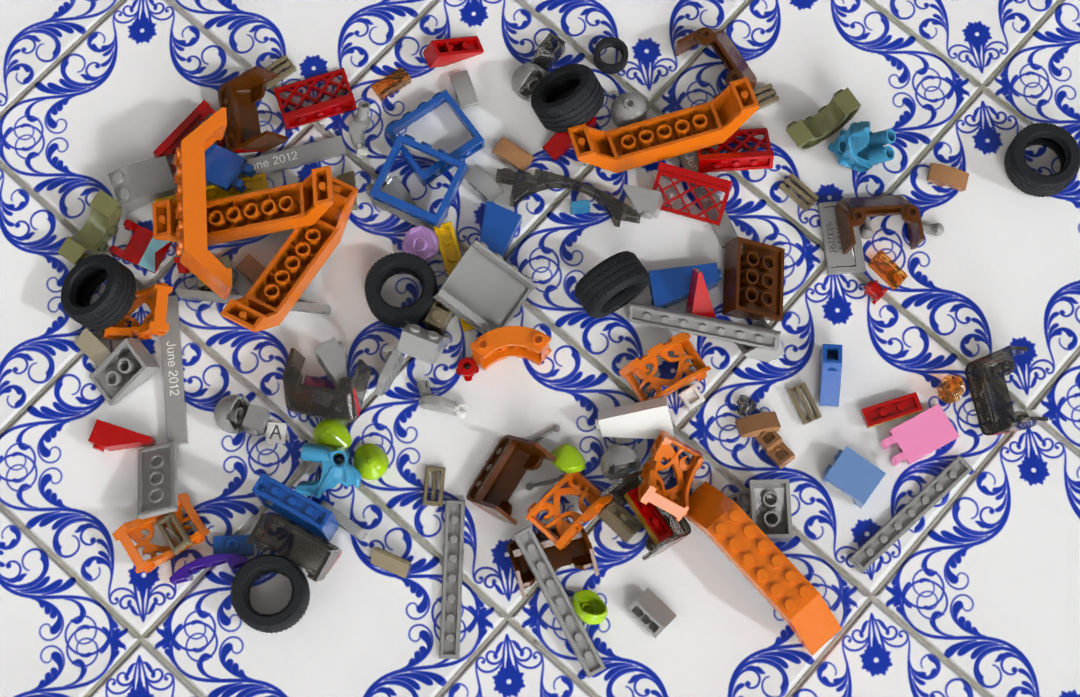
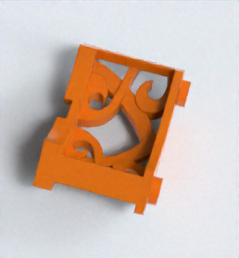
(153, 324)
(510, 342)
(678, 345)
(677, 498)
(134, 528)
(566, 530)

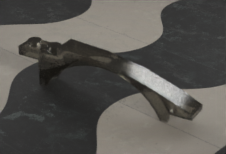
(526, 184)

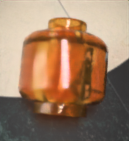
(951, 389)

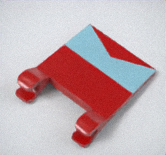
(142, 248)

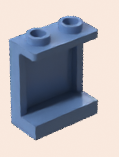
(853, 475)

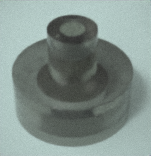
(745, 404)

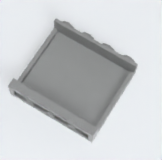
(484, 289)

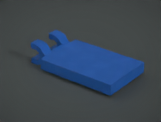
(224, 167)

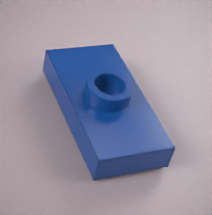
(232, 545)

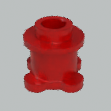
(875, 291)
(467, 373)

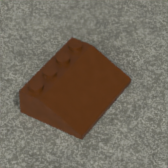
(753, 280)

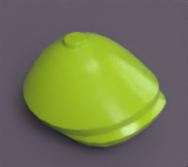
(332, 434)
(568, 458)
(370, 461)
(589, 607)

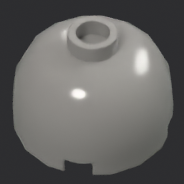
(526, 78)
(628, 109)
(231, 413)
(619, 461)

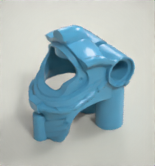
(861, 148)
(332, 470)

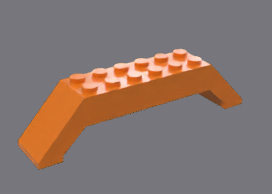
(666, 134)
(191, 205)
(255, 212)
(293, 266)
(763, 566)

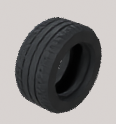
(567, 97)
(1057, 140)
(398, 264)
(83, 282)
(611, 284)
(250, 573)

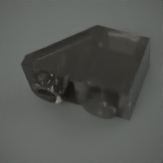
(549, 52)

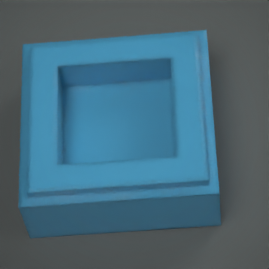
(579, 207)

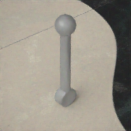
(556, 428)
(529, 486)

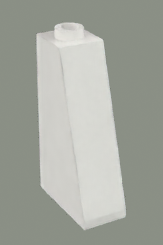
(636, 420)

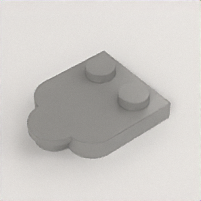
(394, 361)

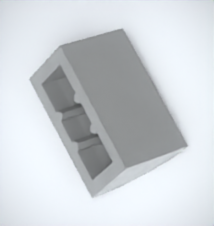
(651, 612)

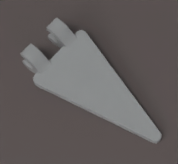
(395, 188)

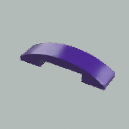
(185, 573)

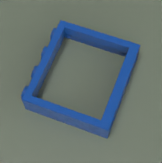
(439, 167)
(435, 220)
(296, 507)

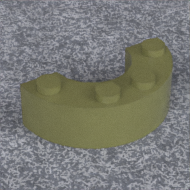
(826, 123)
(96, 232)

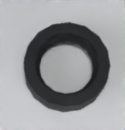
(614, 43)

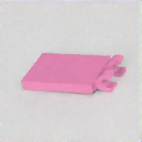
(920, 435)

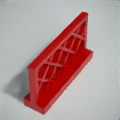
(318, 110)
(185, 128)
(738, 160)
(697, 179)

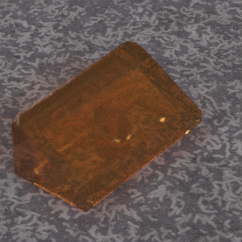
(391, 83)
(887, 270)

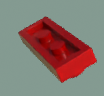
(891, 410)
(649, 517)

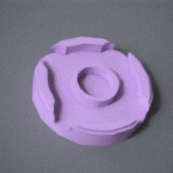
(421, 242)

